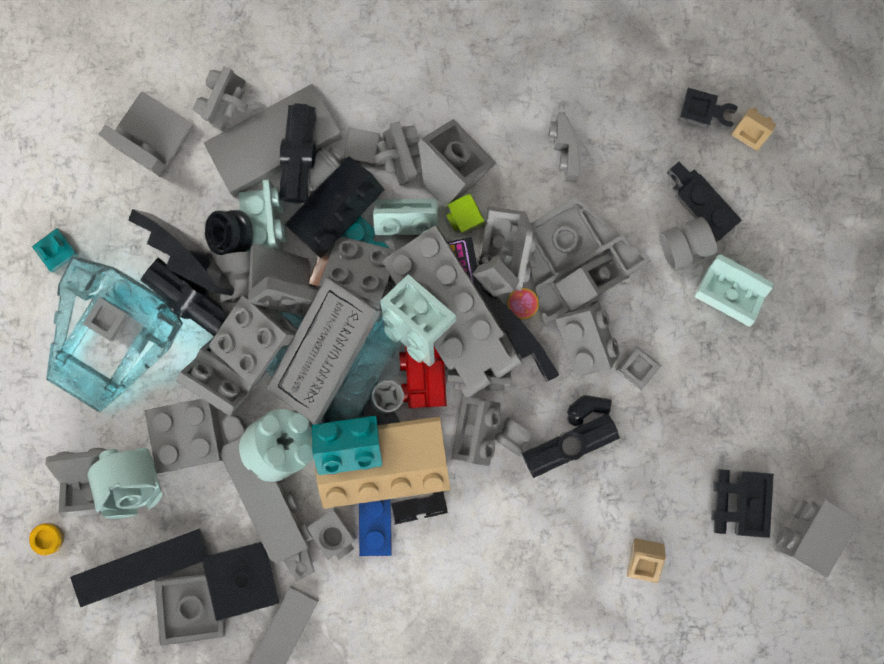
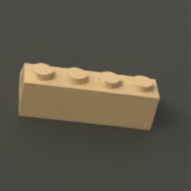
(411, 466)

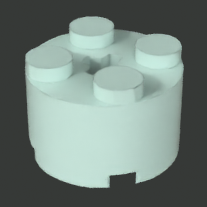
(277, 445)
(124, 482)

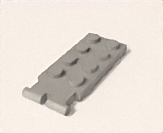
(475, 338)

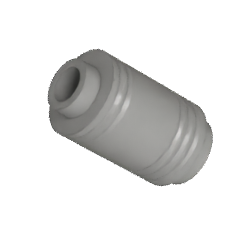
(325, 164)

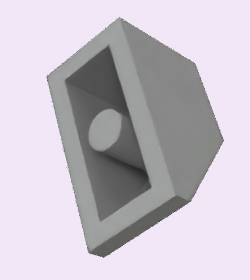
(590, 281)

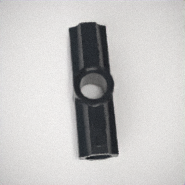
(297, 153)
(185, 297)
(589, 437)

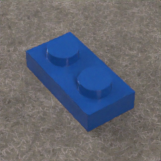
(375, 528)

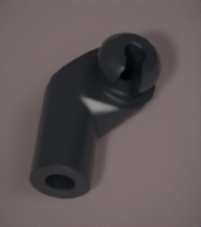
(584, 406)

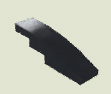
(185, 256)
(520, 337)
(139, 568)

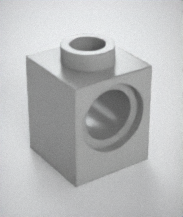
(318, 530)

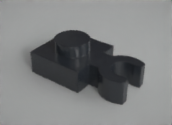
(701, 109)

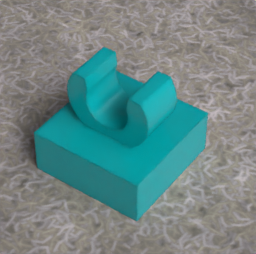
(54, 250)

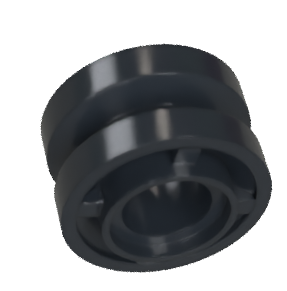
(228, 231)

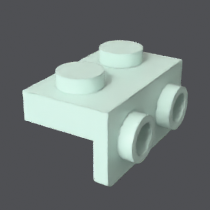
(404, 216)
(733, 289)

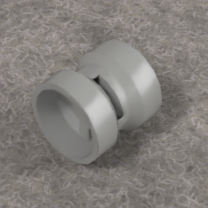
(391, 396)

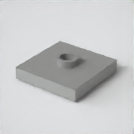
(185, 610)

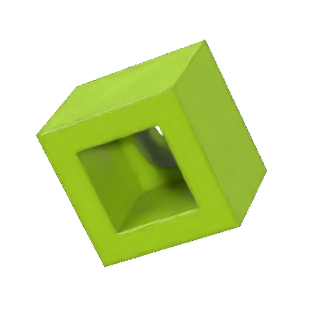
(465, 215)

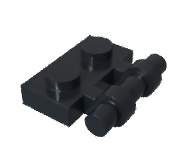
(753, 503)

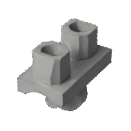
(224, 98)
(396, 154)

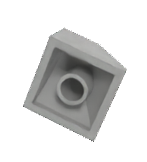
(452, 162)

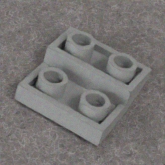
(215, 381)

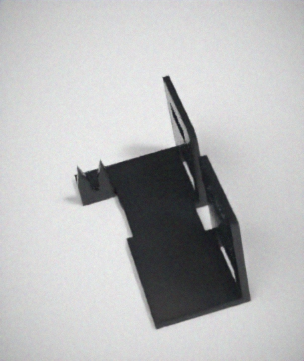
(412, 507)

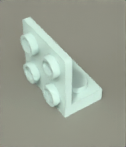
(263, 210)
(415, 318)

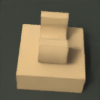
(753, 129)

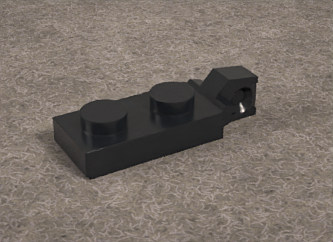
(703, 200)

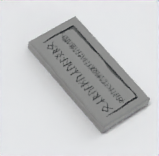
(323, 350)

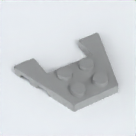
(566, 241)

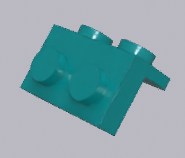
(346, 445)

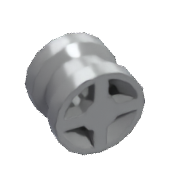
(513, 436)

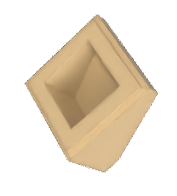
(646, 560)

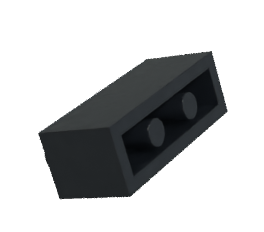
(335, 206)

